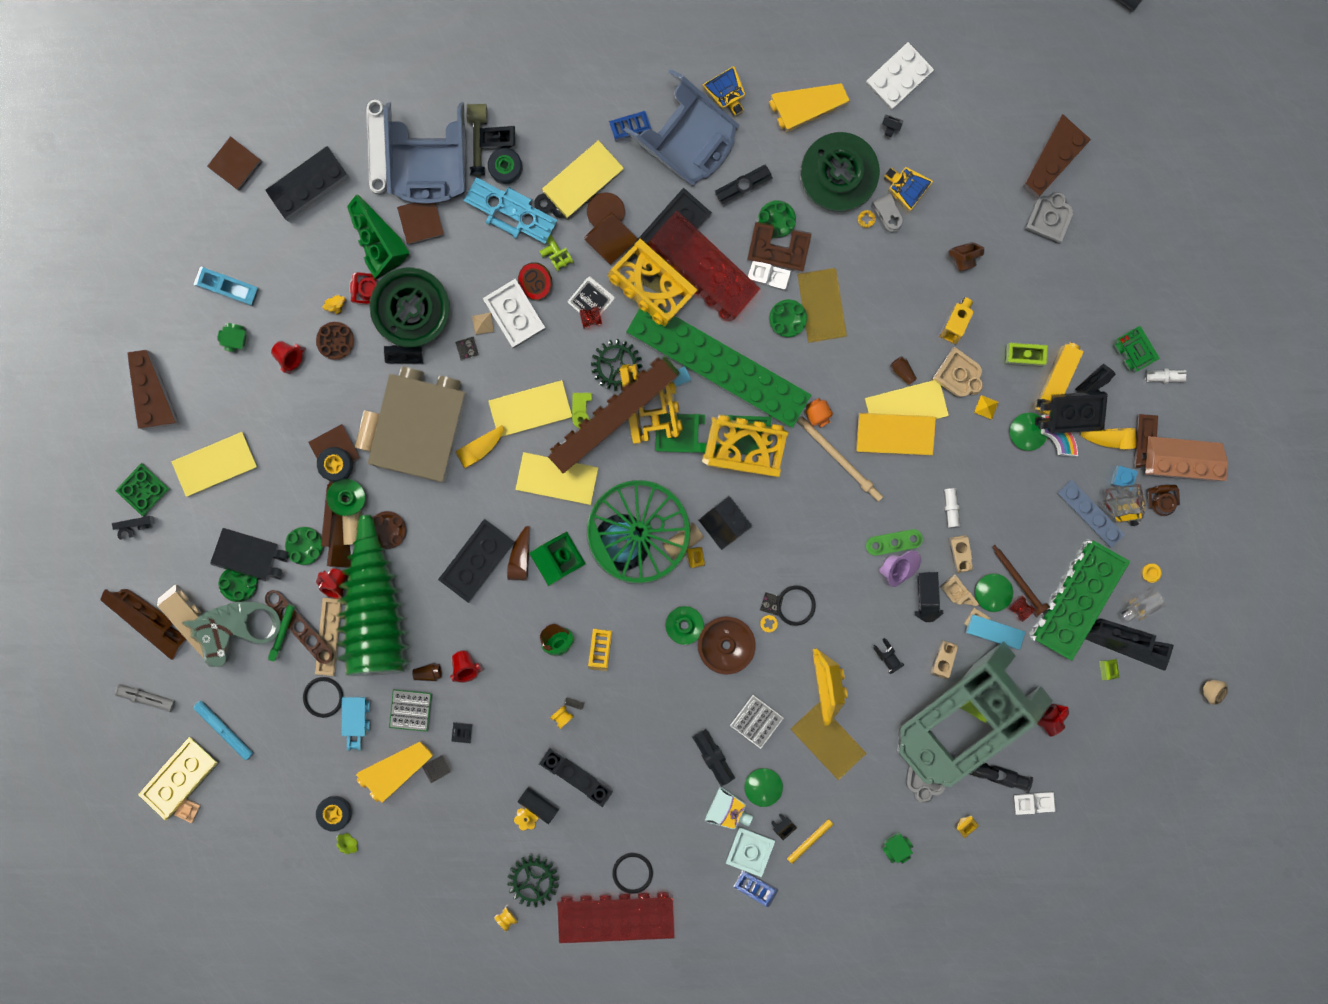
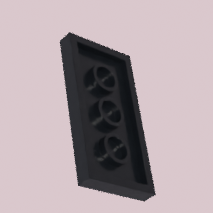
(476, 560)

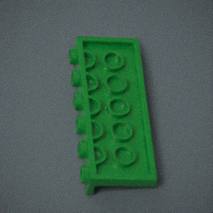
(1081, 600)

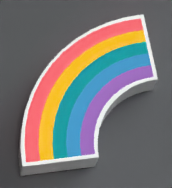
(1064, 442)

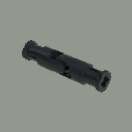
(1011, 780)

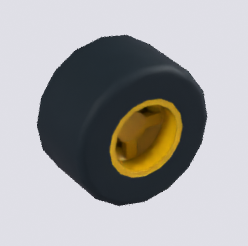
(334, 464)
(333, 813)

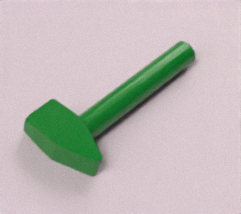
(275, 651)

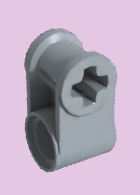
(887, 209)

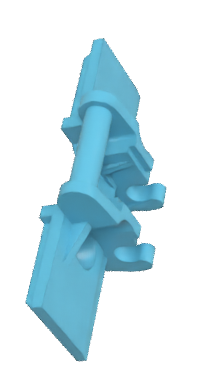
(513, 205)

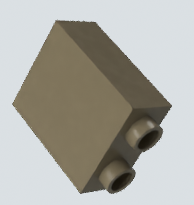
(418, 425)

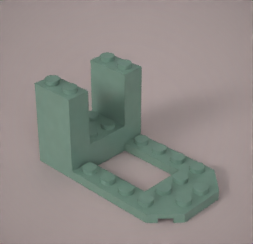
(996, 699)

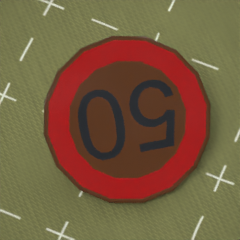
(535, 280)

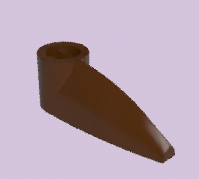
(519, 558)

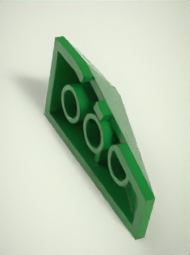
(381, 244)

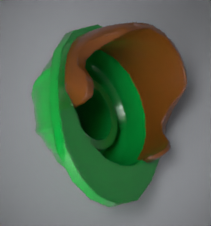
(556, 640)

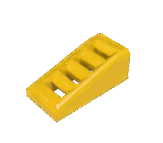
(598, 666)

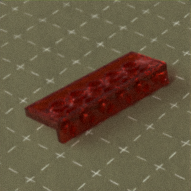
(703, 266)
(615, 918)

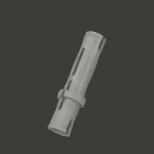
(165, 704)

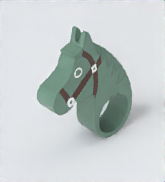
(216, 625)

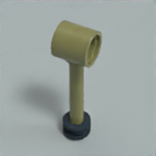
(476, 114)

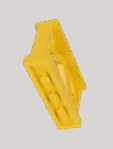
(659, 266)
(761, 466)

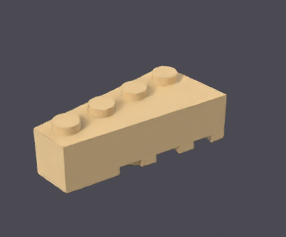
(178, 609)

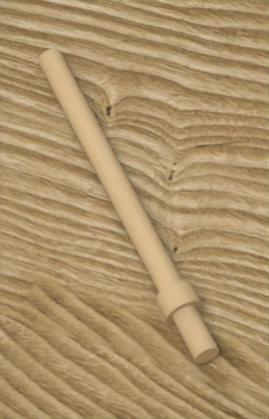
(867, 485)

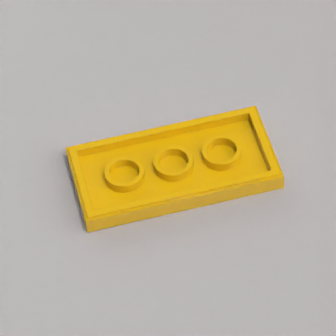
(895, 433)

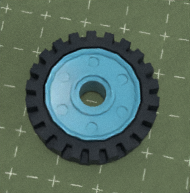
(621, 561)

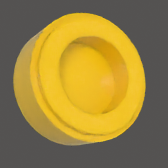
(1151, 573)

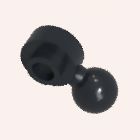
(549, 207)

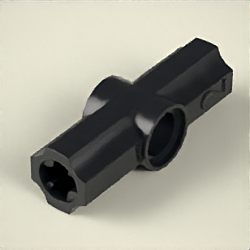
(754, 178)
(713, 757)

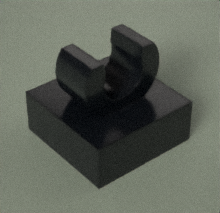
(891, 123)
(461, 732)
(784, 828)

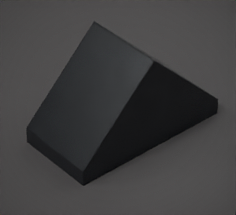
(497, 137)

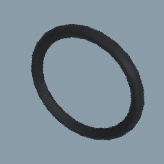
(812, 609)
(305, 697)
(636, 890)

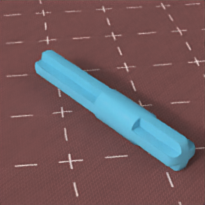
(223, 730)

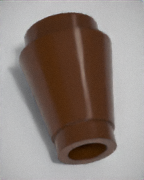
(903, 369)
(429, 672)

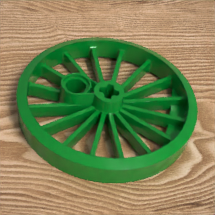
(599, 551)

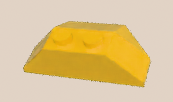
(830, 686)

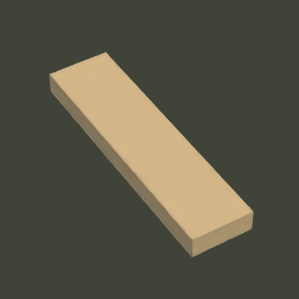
(328, 625)

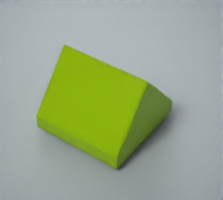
(1109, 669)

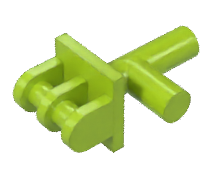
(558, 255)

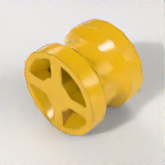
(561, 717)
(506, 919)

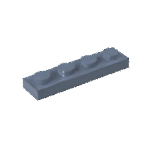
(1091, 513)

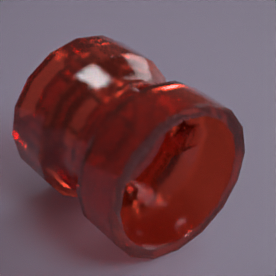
(590, 317)
(1022, 608)

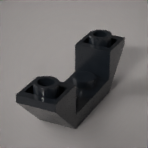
(576, 776)

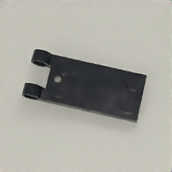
(687, 206)

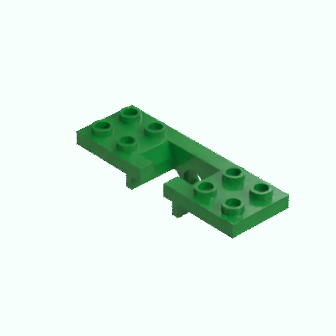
(688, 438)

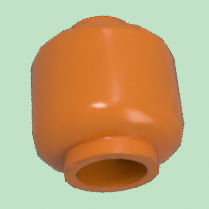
(819, 412)

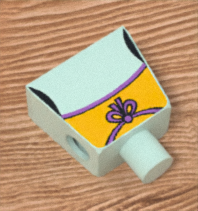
(727, 810)

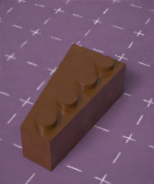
(1060, 149)
(149, 393)

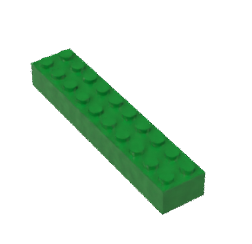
(721, 366)

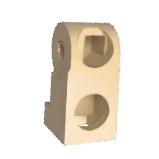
(961, 553)
(944, 660)

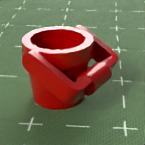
(363, 288)
(287, 355)
(330, 583)
(464, 667)
(1052, 721)

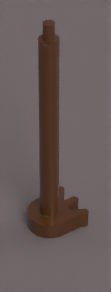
(1040, 608)

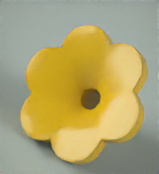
(334, 304)
(519, 819)

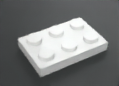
(900, 75)
(513, 313)

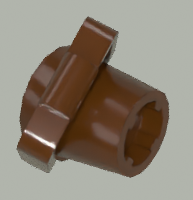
(966, 255)
(1163, 502)

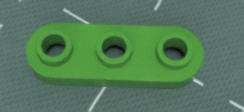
(885, 542)

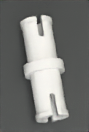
(1166, 375)
(952, 508)

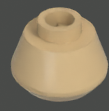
(1215, 691)

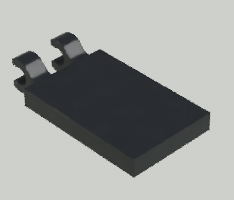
(1073, 412)
(247, 555)

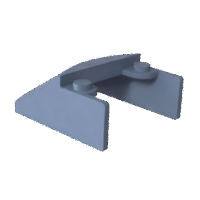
(694, 136)
(425, 167)

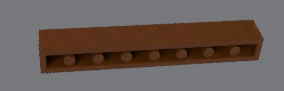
(614, 414)

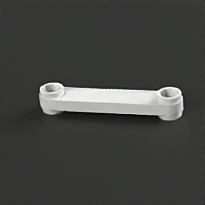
(376, 147)

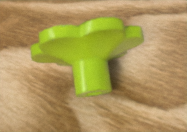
(346, 843)

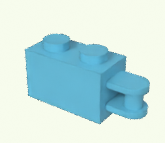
(355, 720)

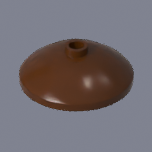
(737, 655)

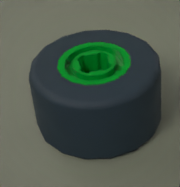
(502, 171)

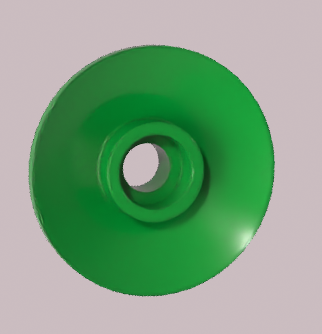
(349, 489)
(681, 635)

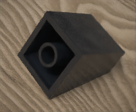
(725, 522)

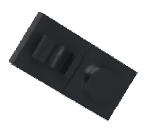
(403, 355)
(1096, 380)
(142, 523)

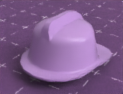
(900, 568)

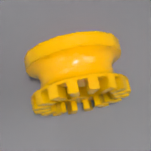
(870, 214)
(774, 625)

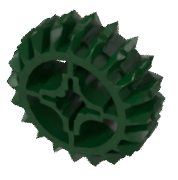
(601, 359)
(529, 872)

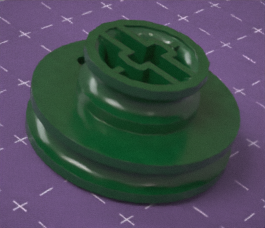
(825, 190)
(415, 283)

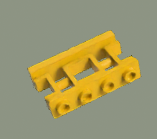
(667, 398)

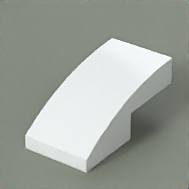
(770, 275)
(1034, 803)

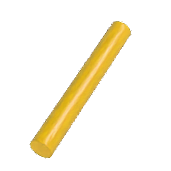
(810, 841)

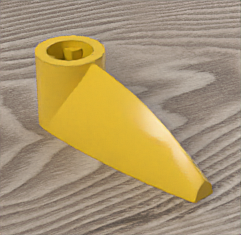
(1115, 438)
(479, 448)

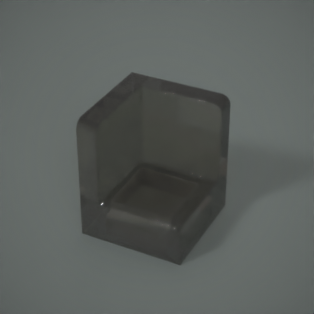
(436, 768)

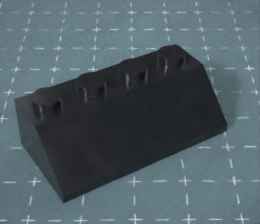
(307, 183)

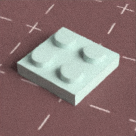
(750, 852)

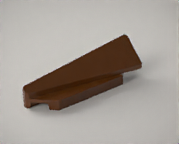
(333, 537)
(145, 620)

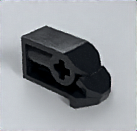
(928, 597)

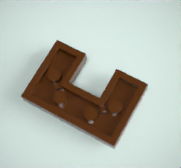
(788, 257)

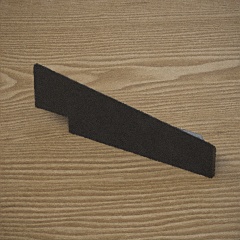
(1131, 643)

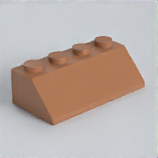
(1186, 459)

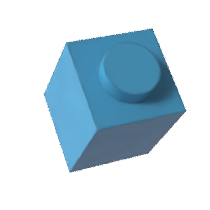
(1123, 476)

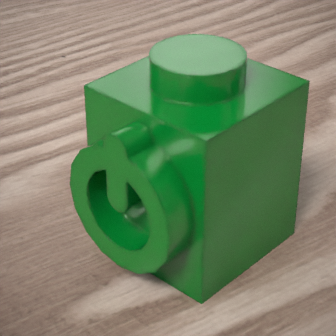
(232, 337)
(898, 848)

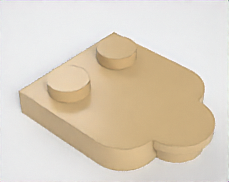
(959, 374)

